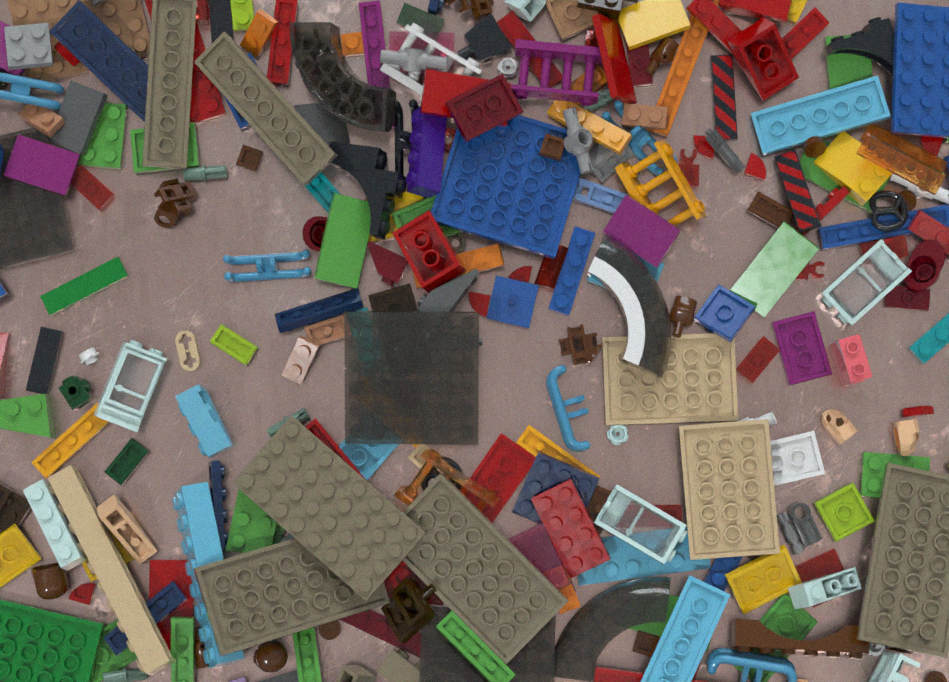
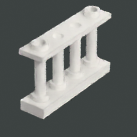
(412, 78)

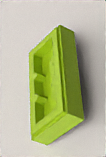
(234, 344)

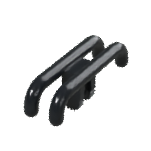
(402, 138)

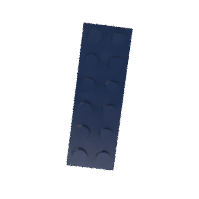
(104, 55)

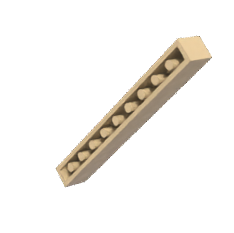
(111, 571)

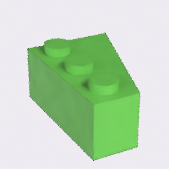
(28, 415)

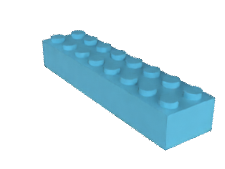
(201, 547)

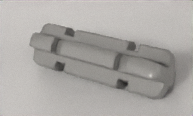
(790, 533)

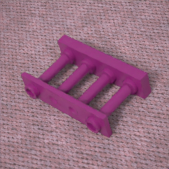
(568, 54)

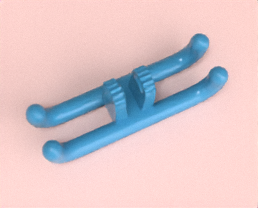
(20, 91)
(639, 140)
(267, 266)
(560, 411)
(751, 660)

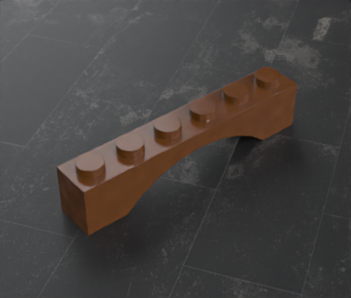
(752, 634)

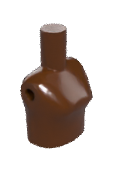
(662, 54)
(682, 314)
(198, 650)

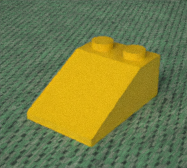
(850, 170)

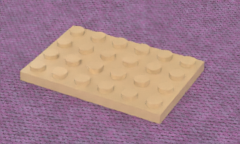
(694, 387)
(729, 489)

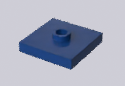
(512, 301)
(724, 313)

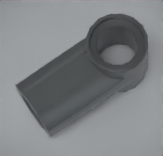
(805, 525)

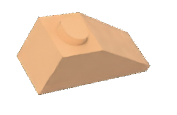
(126, 529)

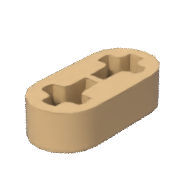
(193, 350)

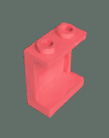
(850, 360)

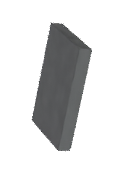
(81, 113)

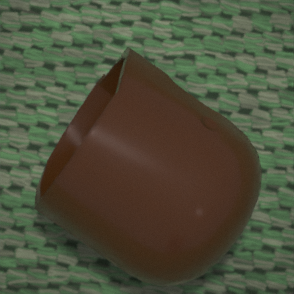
(50, 581)
(270, 656)

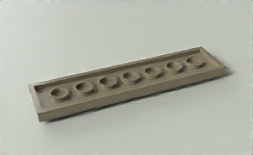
(169, 84)
(265, 108)

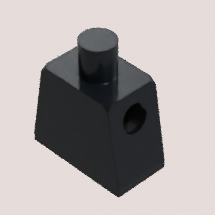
(485, 42)

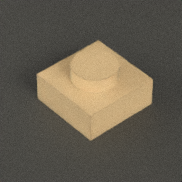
(415, 457)

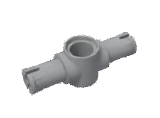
(413, 60)
(578, 141)

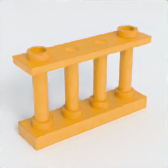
(639, 192)

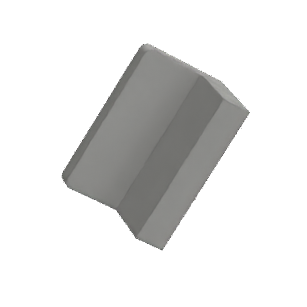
(606, 160)

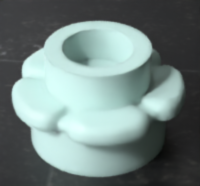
(617, 440)

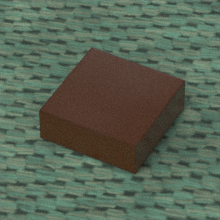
(552, 147)
(249, 158)
(645, 643)

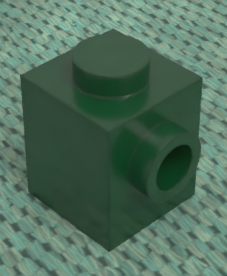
(76, 392)

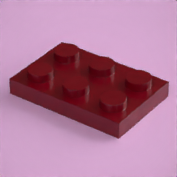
(484, 107)

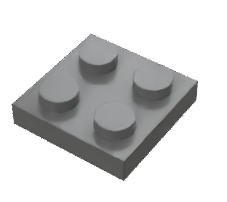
(28, 46)

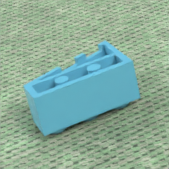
(204, 421)

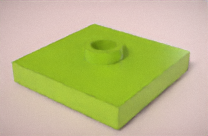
(844, 512)

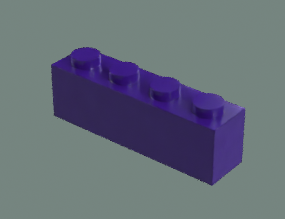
(426, 154)

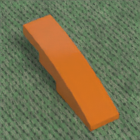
(479, 259)

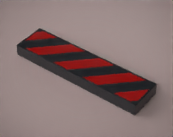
(724, 96)
(798, 191)

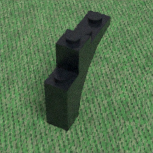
(872, 42)
(379, 185)

